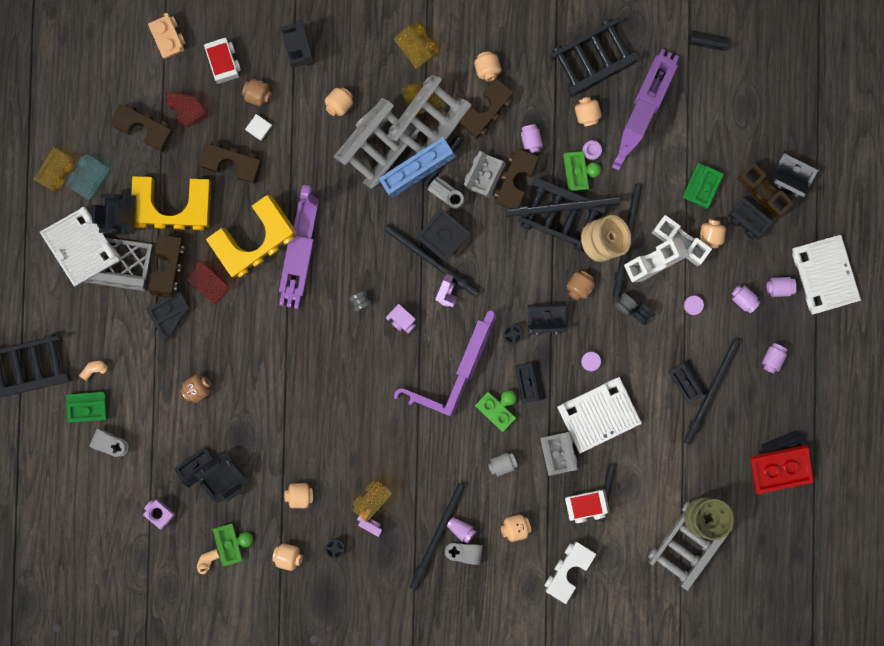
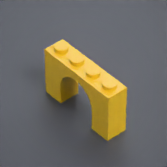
(194, 215)
(278, 231)

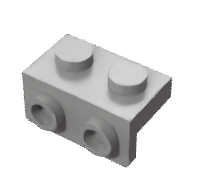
(484, 174)
(559, 453)

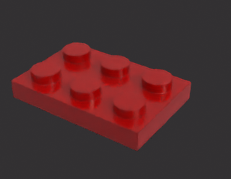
(781, 469)

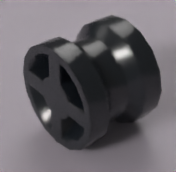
(643, 313)
(510, 334)
(335, 548)

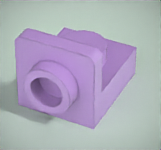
(444, 295)
(371, 526)

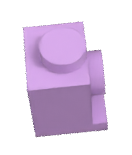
(401, 319)

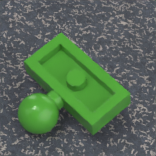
(577, 171)
(496, 410)
(228, 543)

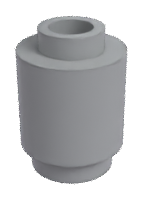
(502, 464)

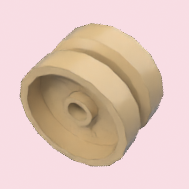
(606, 238)

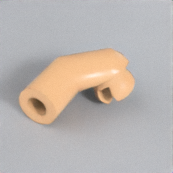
(91, 367)
(206, 560)

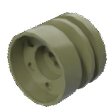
(719, 518)

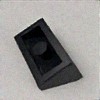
(709, 40)
(688, 381)
(530, 382)
(786, 441)
(186, 469)

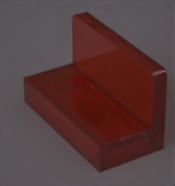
(208, 283)

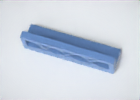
(417, 167)

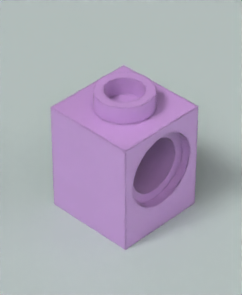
(167, 515)

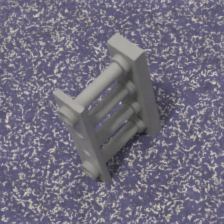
(446, 122)
(359, 140)
(697, 562)

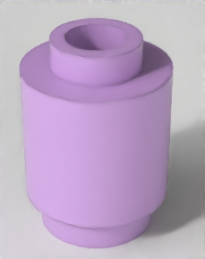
(531, 139)
(781, 286)
(745, 298)
(774, 358)

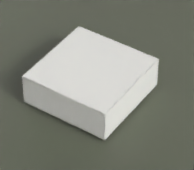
(258, 127)

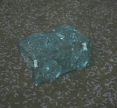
(87, 176)

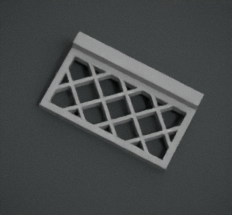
(121, 279)

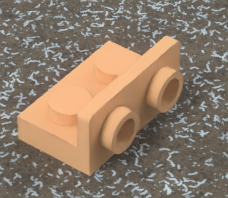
(166, 36)

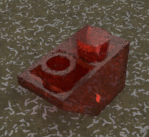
(188, 108)

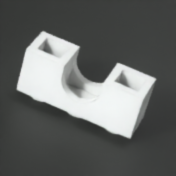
(696, 249)
(651, 264)
(577, 556)

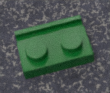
(702, 186)
(86, 407)

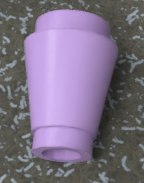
(461, 530)

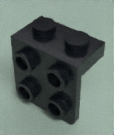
(794, 175)

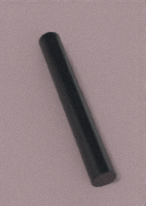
(454, 145)
(608, 484)

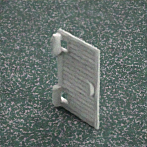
(79, 246)
(826, 274)
(599, 415)

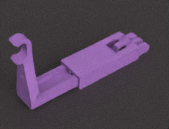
(646, 103)
(299, 250)
(465, 370)

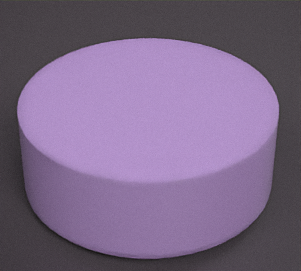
(592, 150)
(693, 305)
(591, 361)

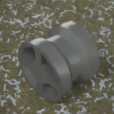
(360, 301)
(625, 304)

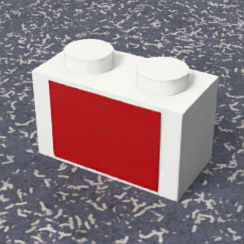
(222, 61)
(587, 505)

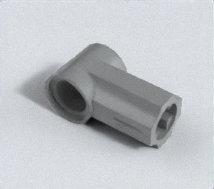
(445, 193)

